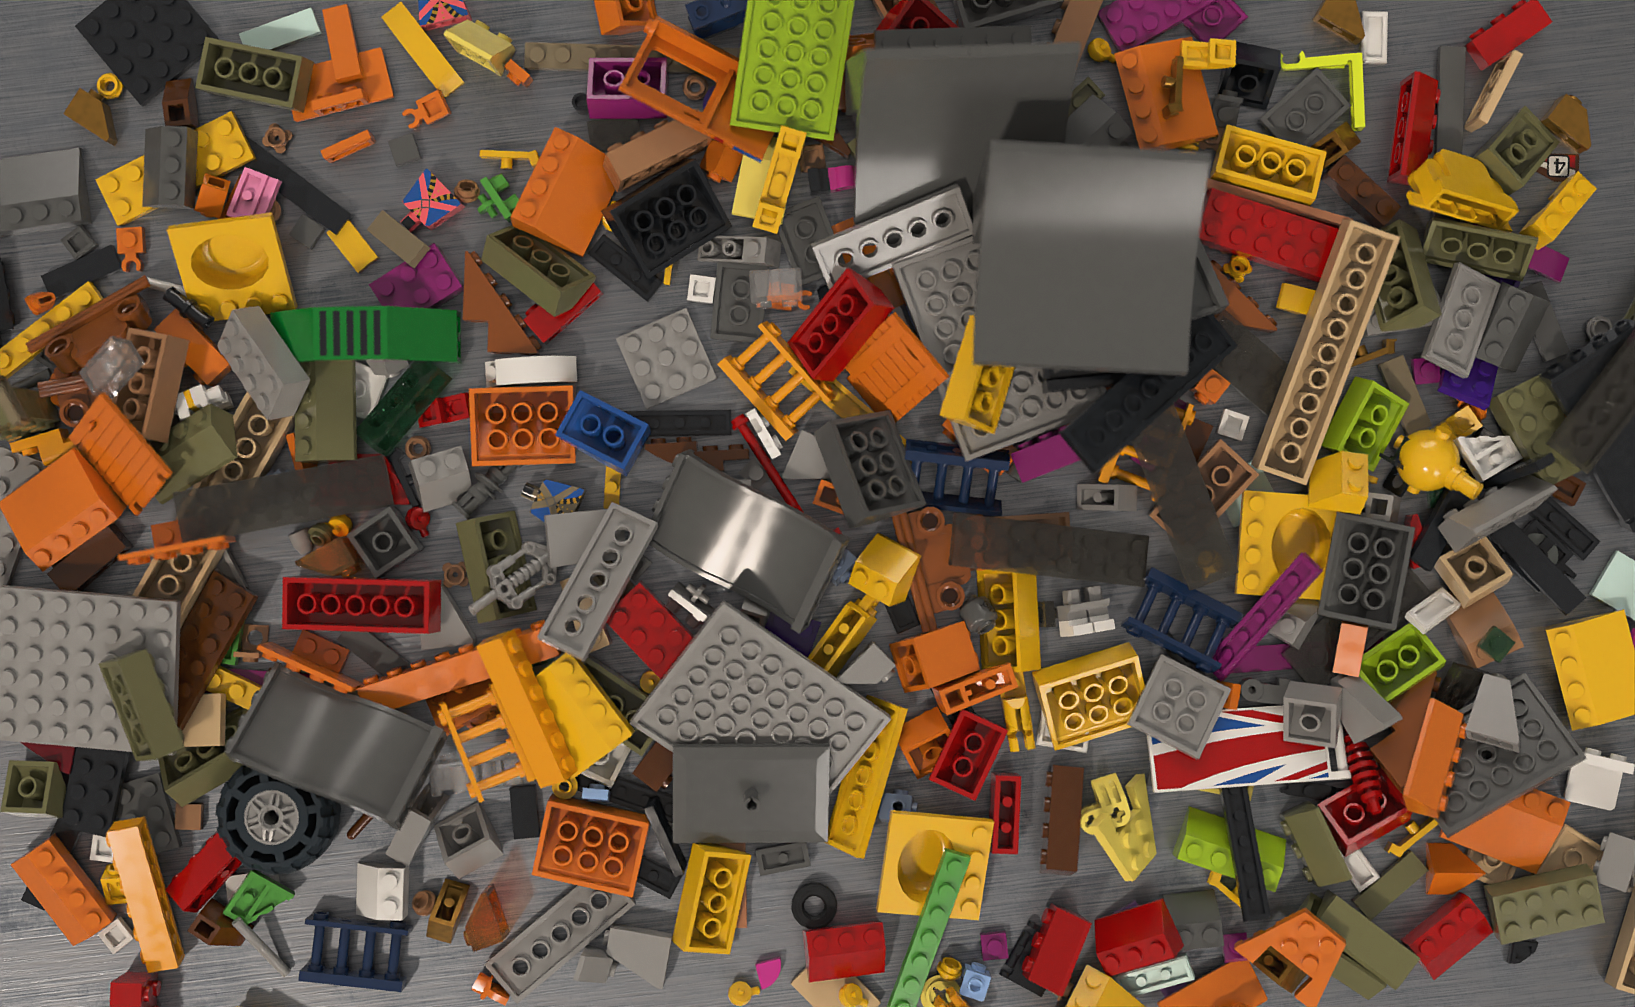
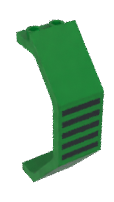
(371, 333)

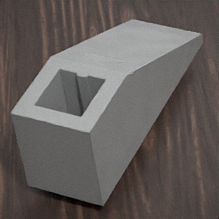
(741, 250)

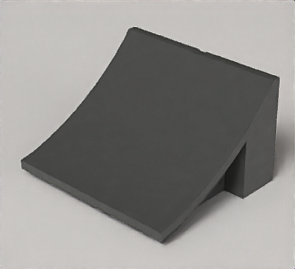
(937, 101)
(1086, 256)

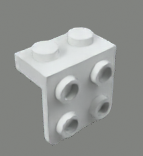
(1596, 779)

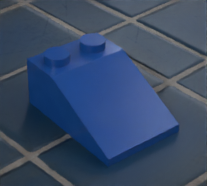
(604, 432)

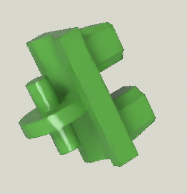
(494, 187)

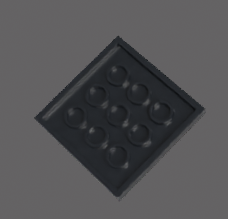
(146, 41)

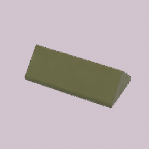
(1478, 247)
(1367, 941)

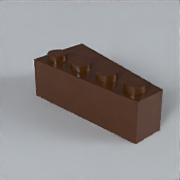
(1062, 820)

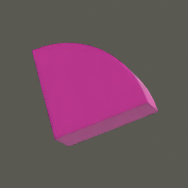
(768, 971)

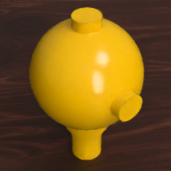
(1434, 463)

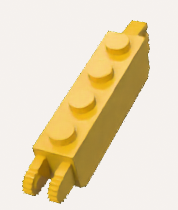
(845, 634)

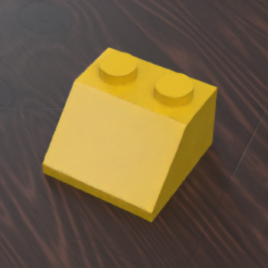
(1339, 482)
(885, 570)

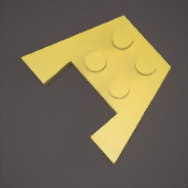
(1132, 844)

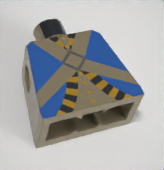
(553, 498)

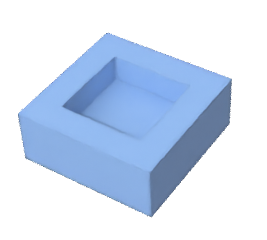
(596, 793)

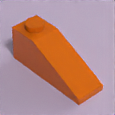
(974, 688)

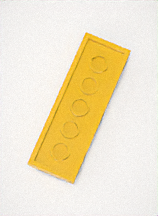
(220, 150)
(864, 786)

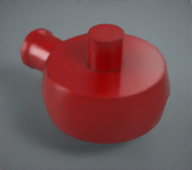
(418, 520)

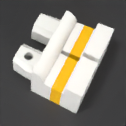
(197, 397)

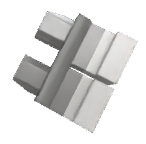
(1084, 617)

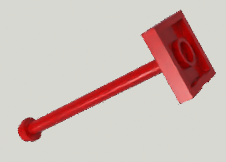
(740, 423)

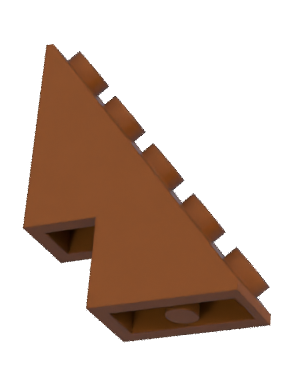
(486, 305)
(1241, 307)
(1397, 750)

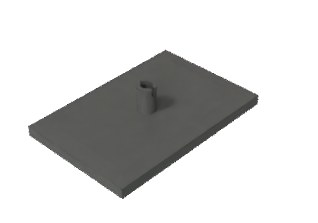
(1490, 784)
(751, 793)

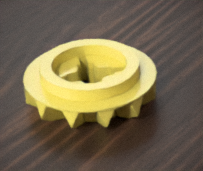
(928, 992)

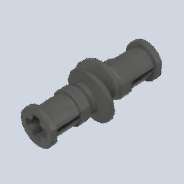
(484, 488)

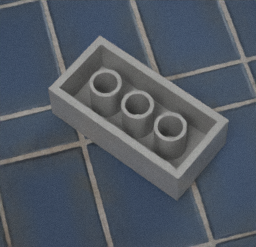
(263, 363)

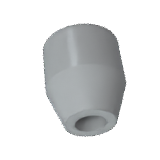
(301, 541)

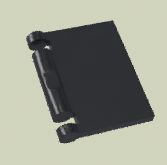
(1019, 952)

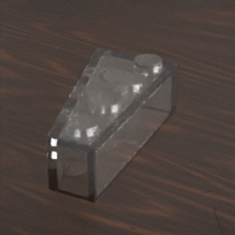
(451, 775)

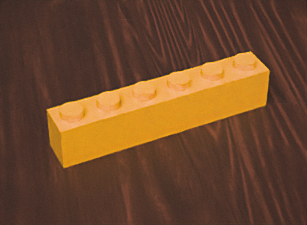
(527, 708)
(145, 894)

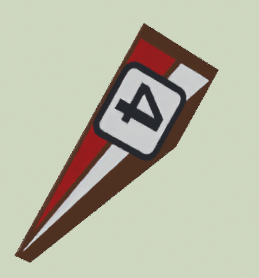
(1559, 166)

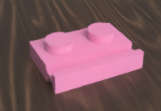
(253, 194)

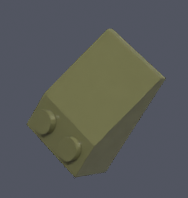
(1517, 150)

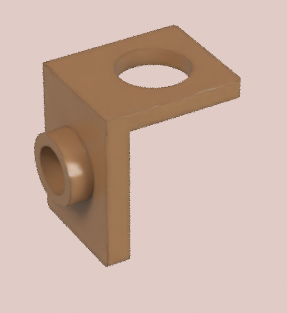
(249, 651)

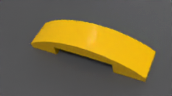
(422, 49)
(779, 179)

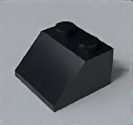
(1253, 74)

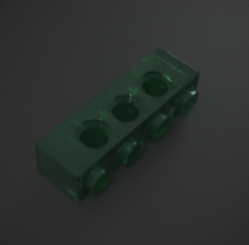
(402, 406)

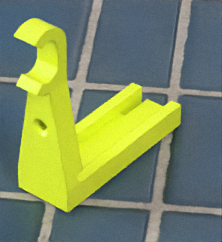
(1356, 84)

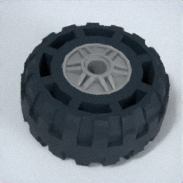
(261, 838)

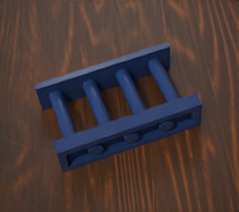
(715, 16)
(950, 454)
(1202, 606)
(366, 976)

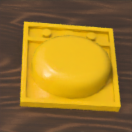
(233, 264)
(1273, 535)
(913, 855)

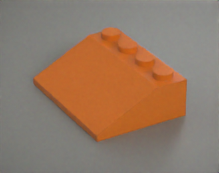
(1141, 77)
(565, 194)
(519, 425)
(60, 509)
(1518, 831)
(591, 845)

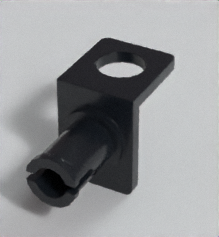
(1388, 483)

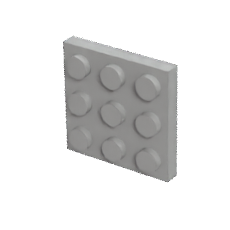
(666, 358)
(1179, 706)

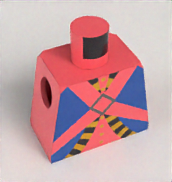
(442, 13)
(429, 203)

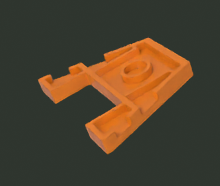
(1305, 943)

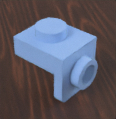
(975, 981)

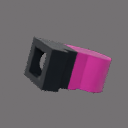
(830, 179)

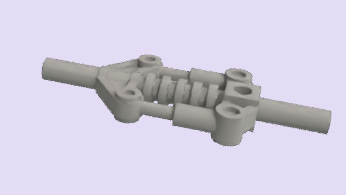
(503, 587)

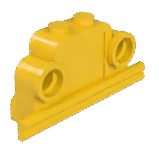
(1461, 189)

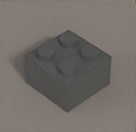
(385, 541)

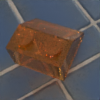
(333, 559)
(487, 921)

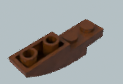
(710, 454)

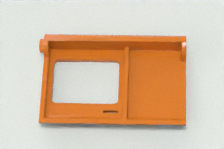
(708, 61)

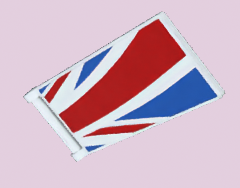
(1245, 751)

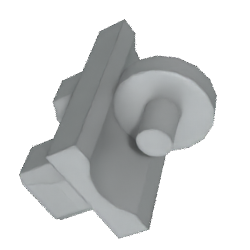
(693, 600)

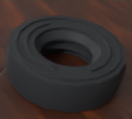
(811, 921)

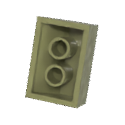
(1314, 845)

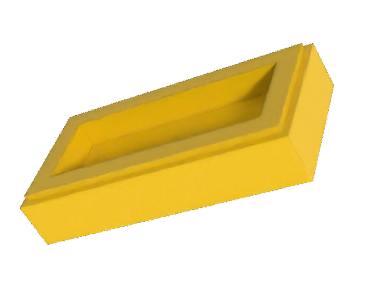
(354, 247)

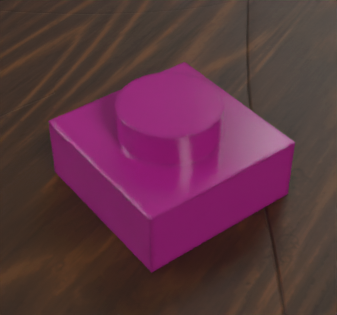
(1424, 371)
(994, 945)
(1228, 951)

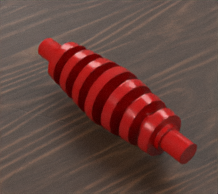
(1364, 773)

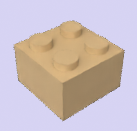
(1473, 571)

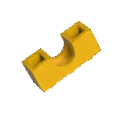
(1563, 206)

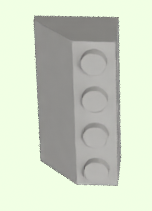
(1494, 511)

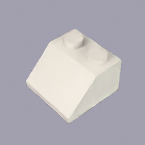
(382, 890)

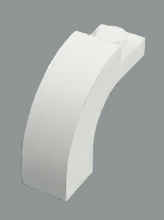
(531, 370)

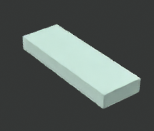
(283, 31)
(1156, 975)

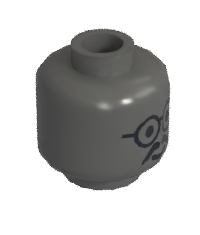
(978, 614)

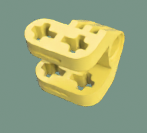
(1107, 795)

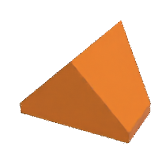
(1448, 869)

